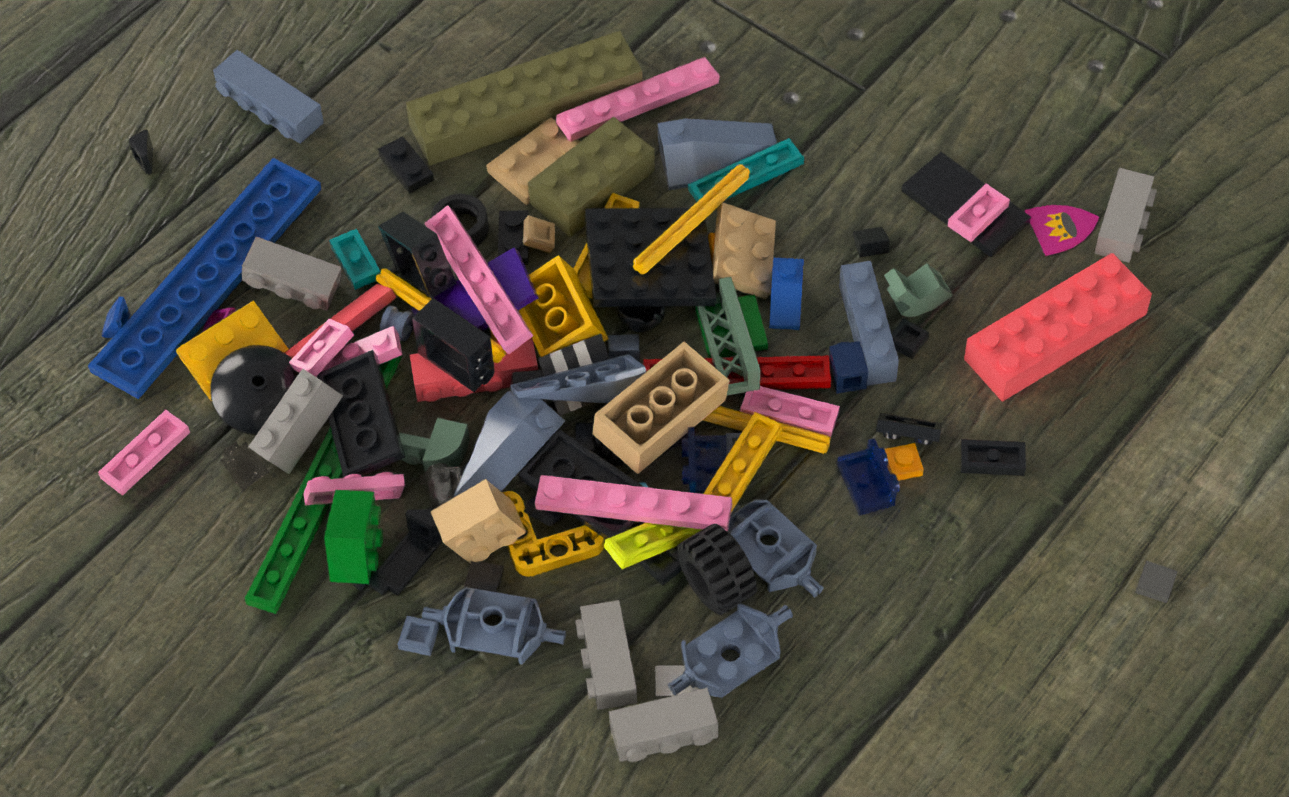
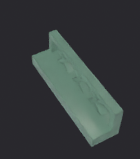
(738, 332)

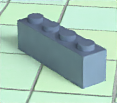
(268, 97)
(869, 321)

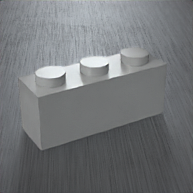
(1126, 215)
(291, 274)
(295, 421)
(606, 655)
(663, 725)

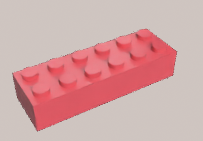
(1057, 326)

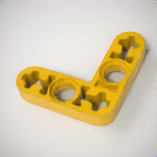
(531, 546)

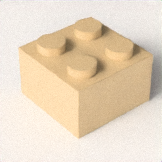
(478, 522)

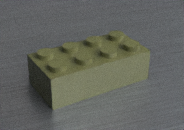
(588, 174)

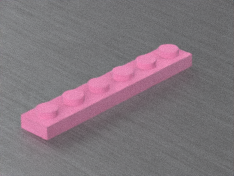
(637, 98)
(479, 280)
(632, 503)

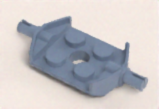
(779, 564)
(745, 631)
(514, 636)

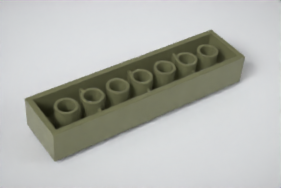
(519, 97)

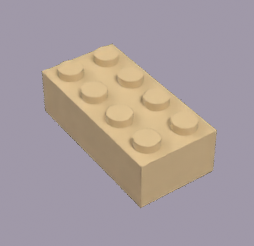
(660, 407)

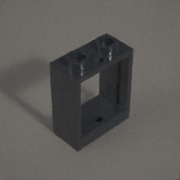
(421, 254)
(453, 345)

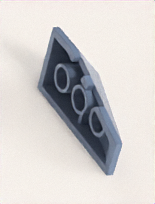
(701, 147)
(589, 383)
(508, 440)

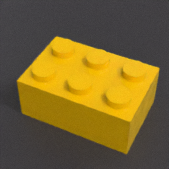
(562, 311)

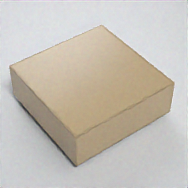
(539, 234)

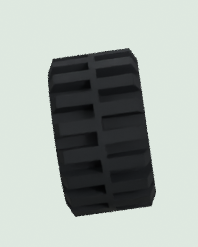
(717, 569)

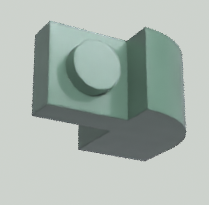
(918, 292)
(446, 445)

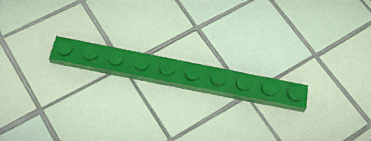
(299, 525)

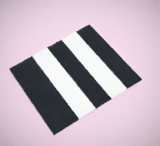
(570, 357)

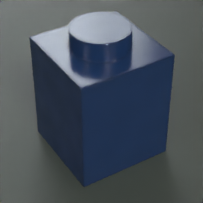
(848, 367)

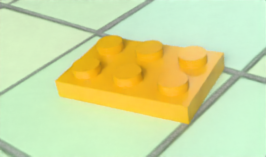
(241, 329)

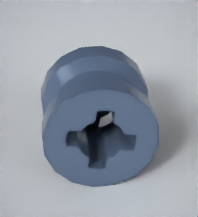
(401, 321)

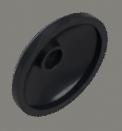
(238, 399)

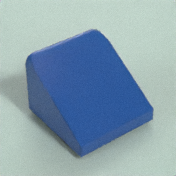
(116, 318)

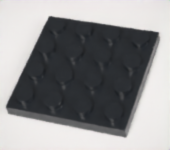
(622, 234)

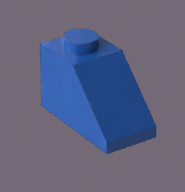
(786, 293)

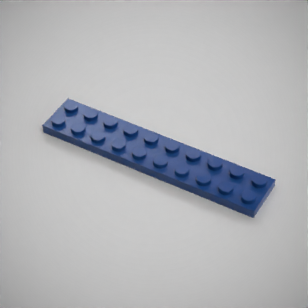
(202, 279)

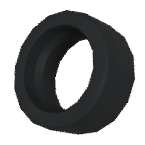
(469, 205)

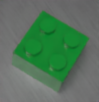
(353, 536)

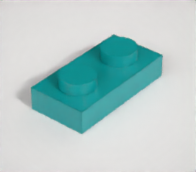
(355, 258)

